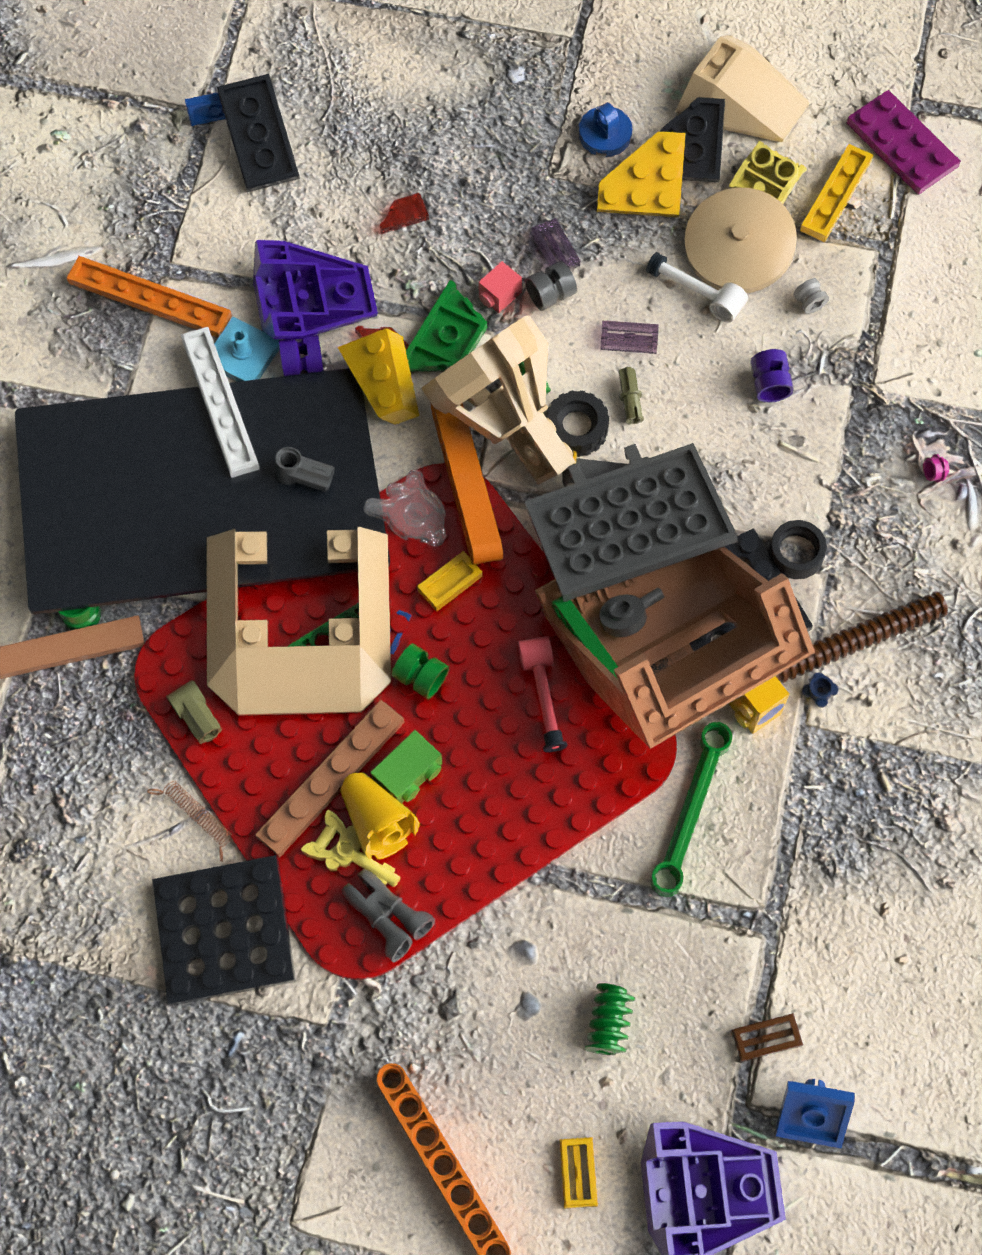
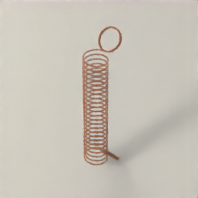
(220, 847)

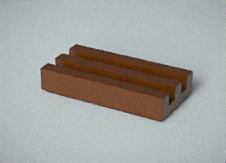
(740, 1045)

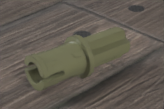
(630, 395)

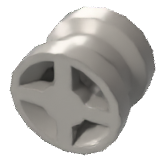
(811, 296)

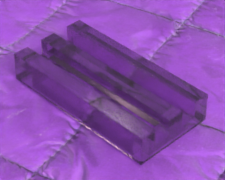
(535, 231)
(629, 341)

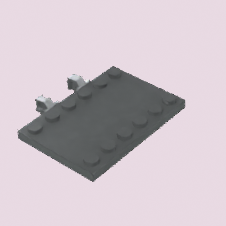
(629, 520)

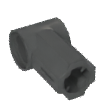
(304, 470)

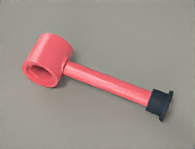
(536, 656)

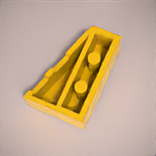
(383, 374)

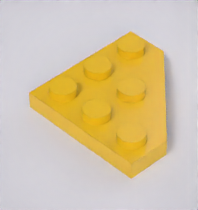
(646, 180)

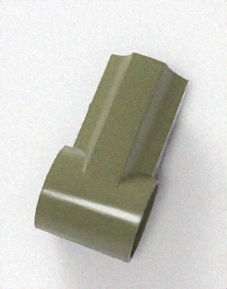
(191, 706)

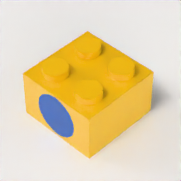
(760, 705)

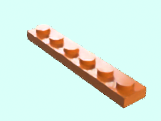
(148, 296)

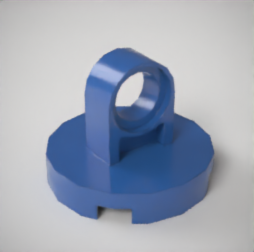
(605, 130)

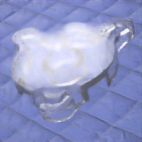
(411, 510)

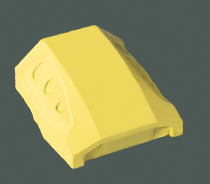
(768, 172)

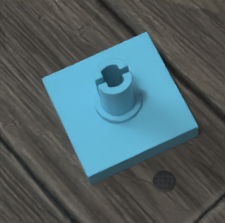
(245, 350)

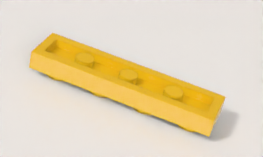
(836, 193)

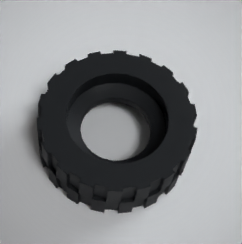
(587, 404)

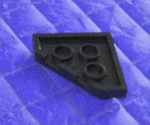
(703, 138)

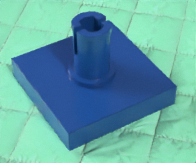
(815, 1113)

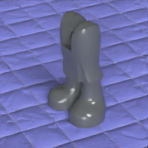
(381, 908)

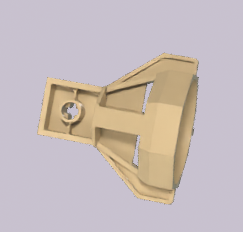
(516, 406)

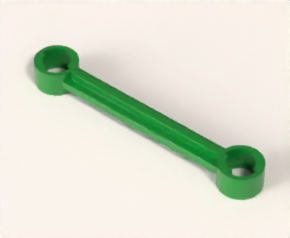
(691, 808)

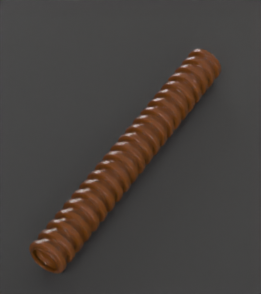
(871, 632)

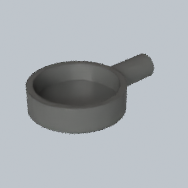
(627, 613)

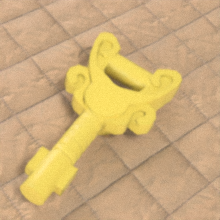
(346, 851)

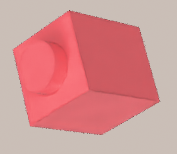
(500, 287)

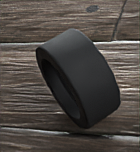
(805, 530)

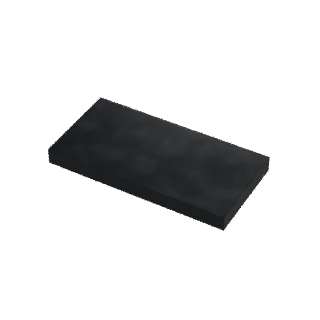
(258, 132)

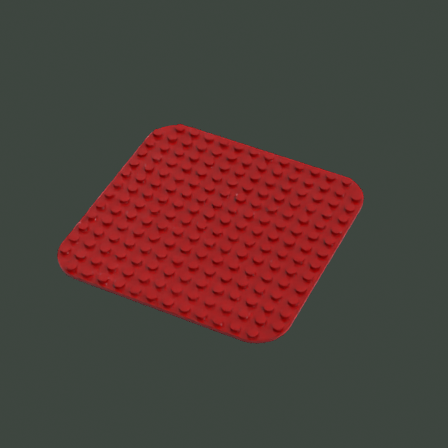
(499, 799)

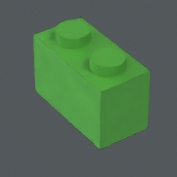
(408, 767)

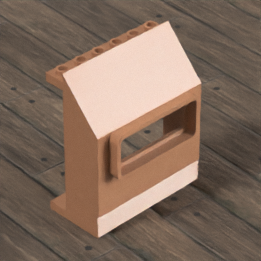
(697, 599)

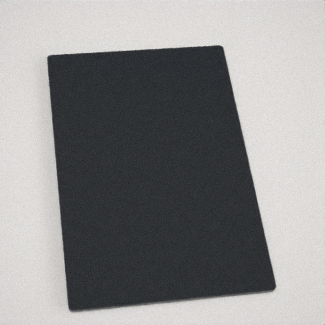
(138, 482)

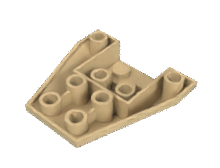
(755, 93)

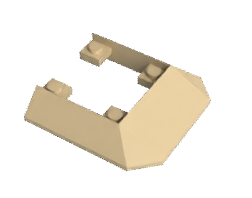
(298, 678)

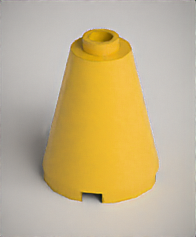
(377, 816)

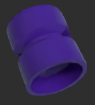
(290, 355)
(771, 375)

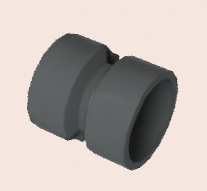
(553, 284)

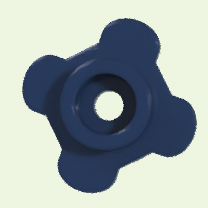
(829, 688)

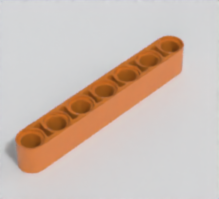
(468, 488)
(440, 1149)

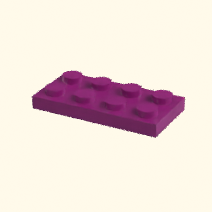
(903, 142)

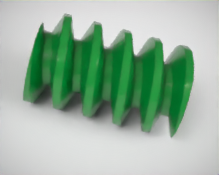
(609, 1020)

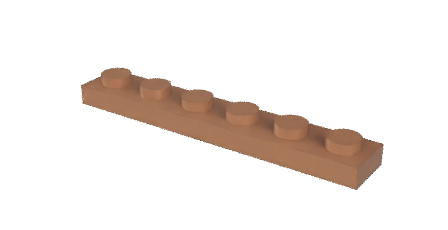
(328, 778)

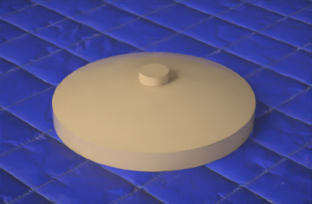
(740, 239)

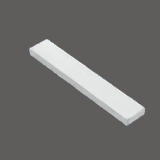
(220, 402)

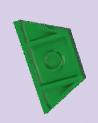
(447, 333)

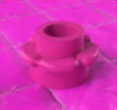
(936, 468)

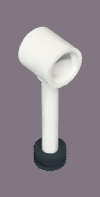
(725, 302)

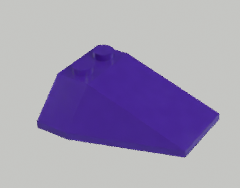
(308, 290)
(707, 1189)

